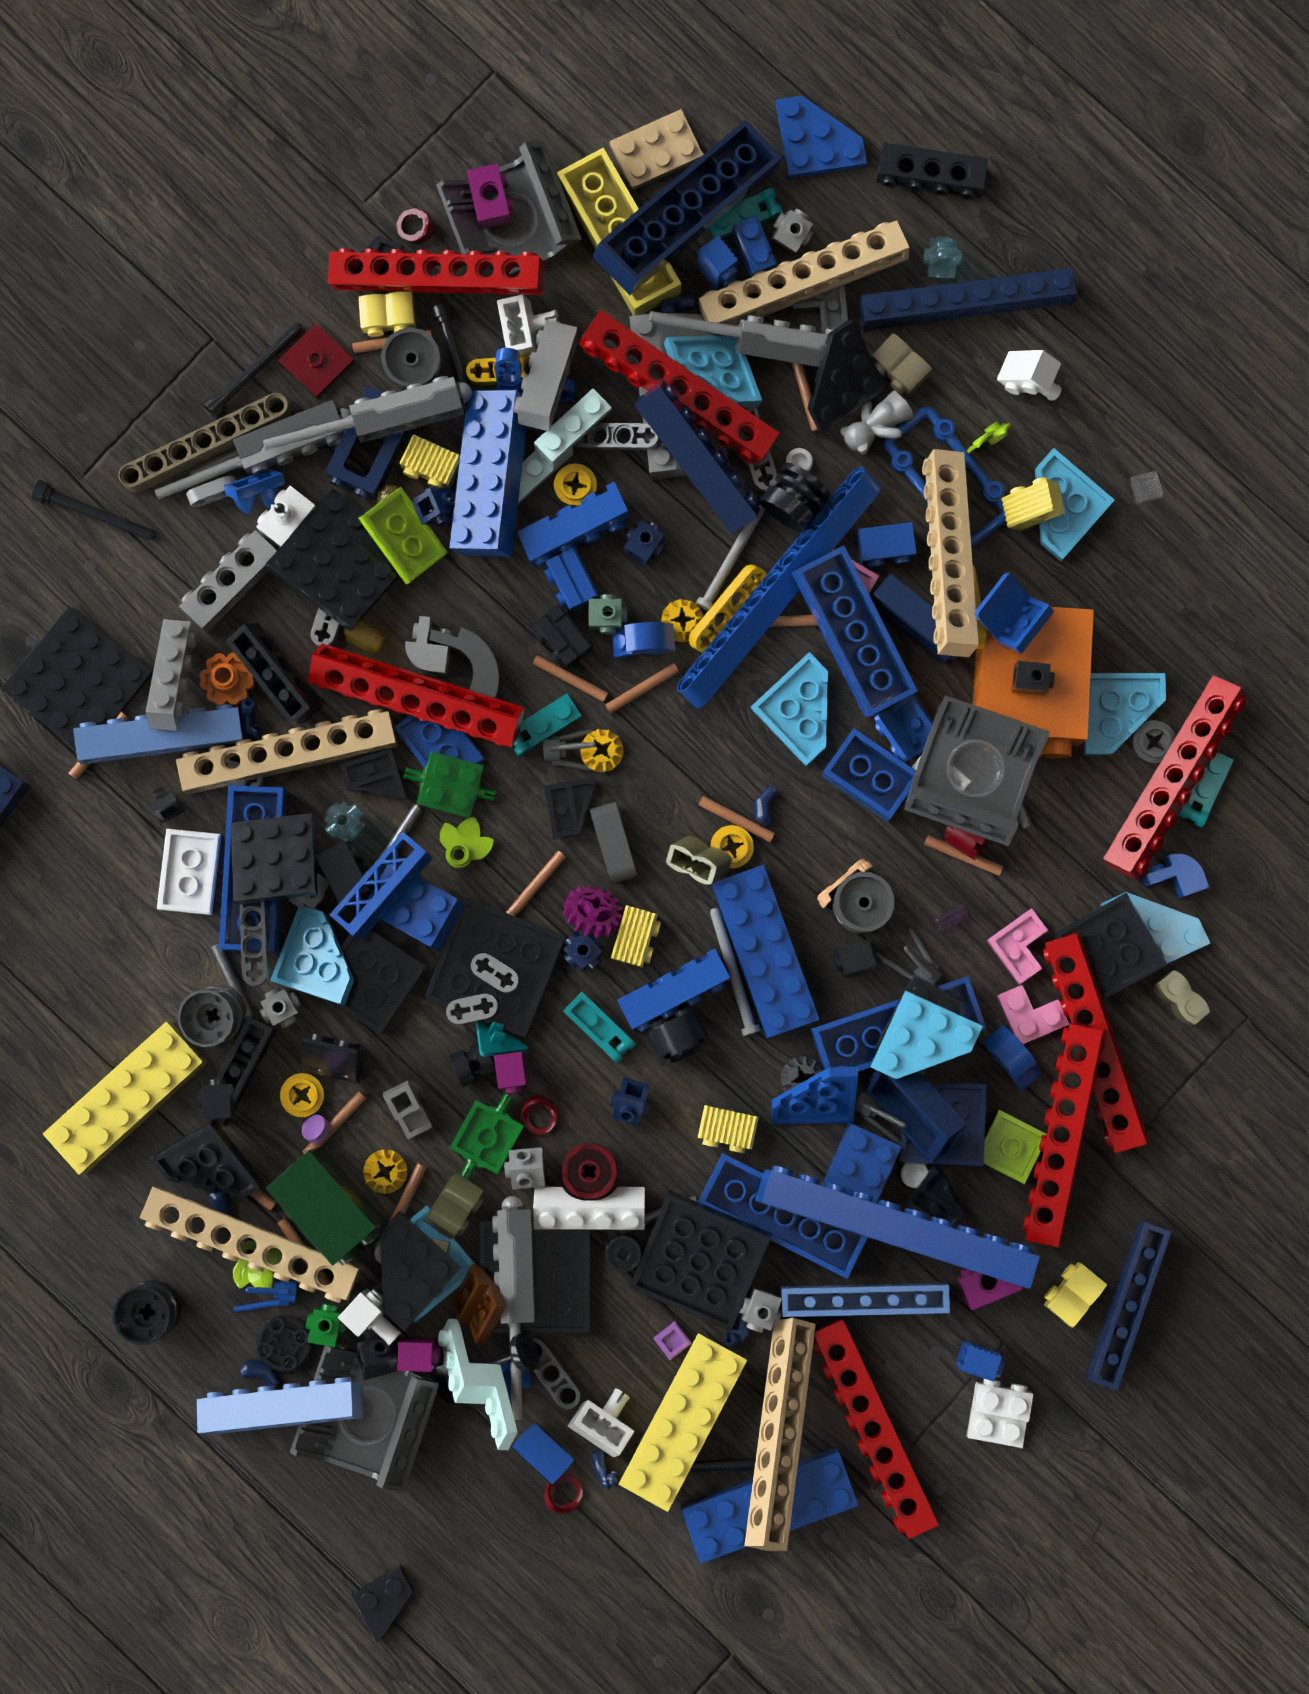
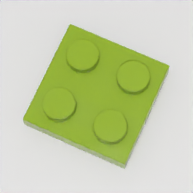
(1011, 1146)

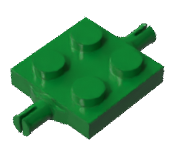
(449, 784)
(486, 1136)

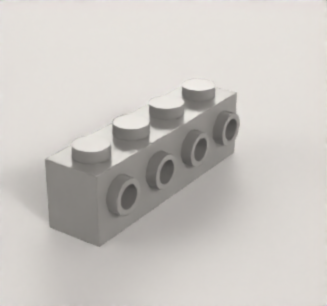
(547, 375)
(170, 675)

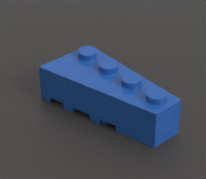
(574, 526)
(674, 990)

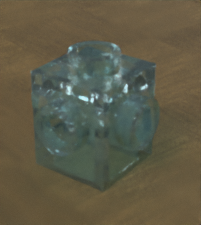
(942, 257)
(351, 829)

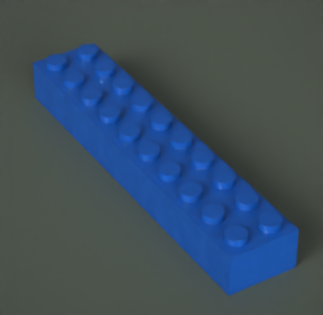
(898, 1228)

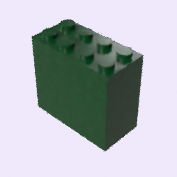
(327, 1206)

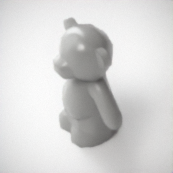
(879, 422)

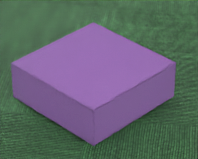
(672, 1340)

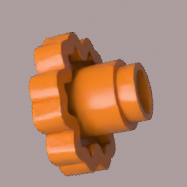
(226, 680)

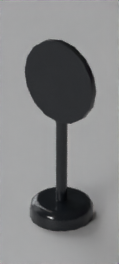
(522, 1353)

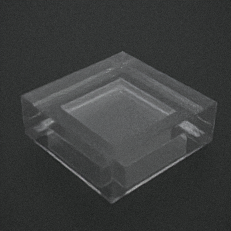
(1146, 487)

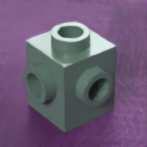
(606, 624)

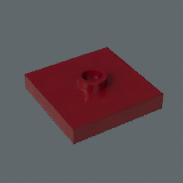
(316, 361)

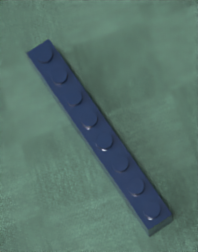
(967, 299)

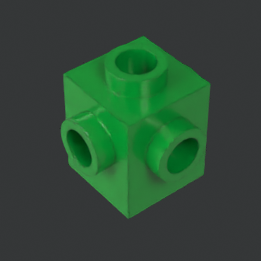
(318, 1332)

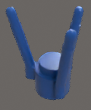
(282, 1291)

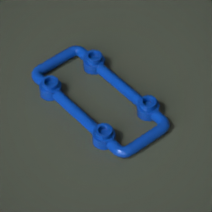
(944, 432)

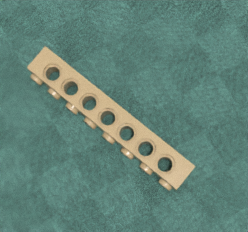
(820, 280)
(958, 563)
(191, 764)
(161, 1201)
(780, 1435)

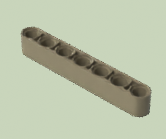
(192, 441)

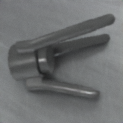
(556, 749)
(925, 970)
(867, 1106)

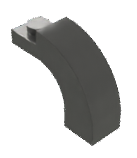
(485, 668)

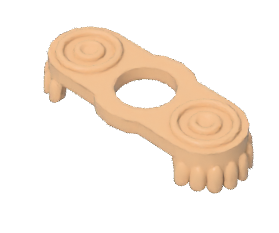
(861, 865)

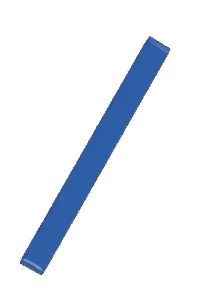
(777, 588)

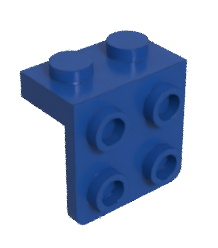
(1012, 614)
(905, 727)

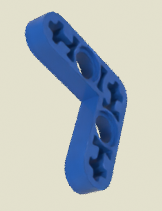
(510, 375)

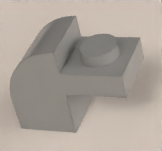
(424, 656)
(407, 1109)

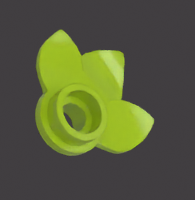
(993, 434)
(467, 839)
(244, 1275)

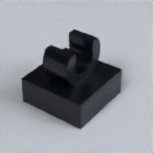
(166, 805)

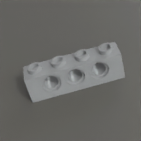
(228, 596)

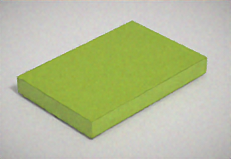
(401, 536)

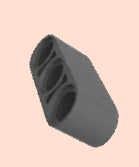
(613, 842)
(564, 1379)

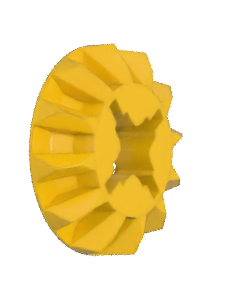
(567, 475)
(673, 611)
(602, 763)
(737, 835)
(288, 1095)
(382, 1184)

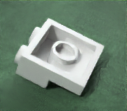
(1000, 1413)

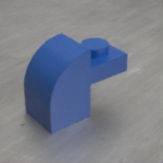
(644, 638)
(1184, 872)
(1013, 1057)

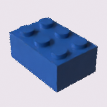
(870, 775)
(423, 911)
(862, 1162)

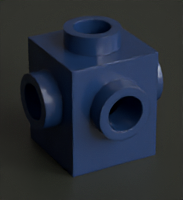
(435, 506)
(640, 550)
(589, 960)
(630, 1101)

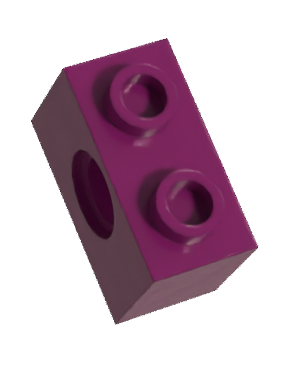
(487, 180)
(511, 1072)
(977, 1295)
(418, 1354)

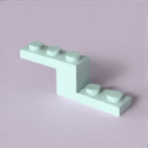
(556, 445)
(477, 1384)

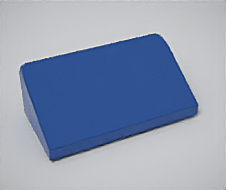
(543, 1453)

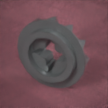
(1153, 729)
(790, 1070)

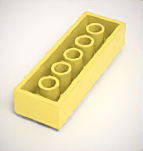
(601, 206)
(125, 1098)
(682, 1422)

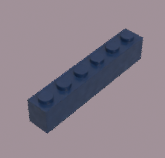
(697, 456)
(1128, 1305)

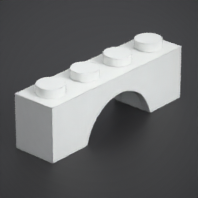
(618, 1211)

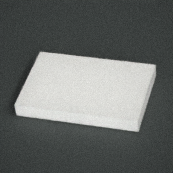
(189, 872)

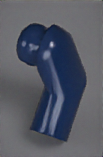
(674, 304)
(248, 724)
(762, 808)
(220, 1202)
(738, 1333)
(258, 1369)
(601, 1470)

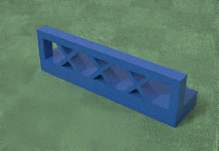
(388, 893)

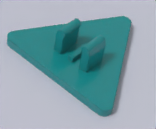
(495, 1041)

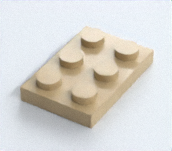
(656, 150)

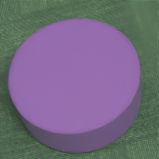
(315, 1129)

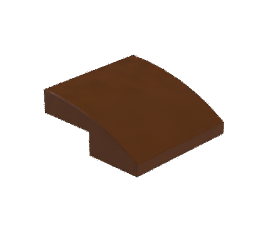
(478, 1304)

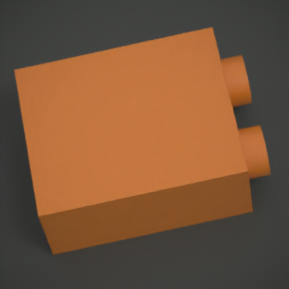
(1064, 709)

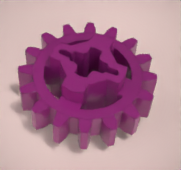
(593, 911)

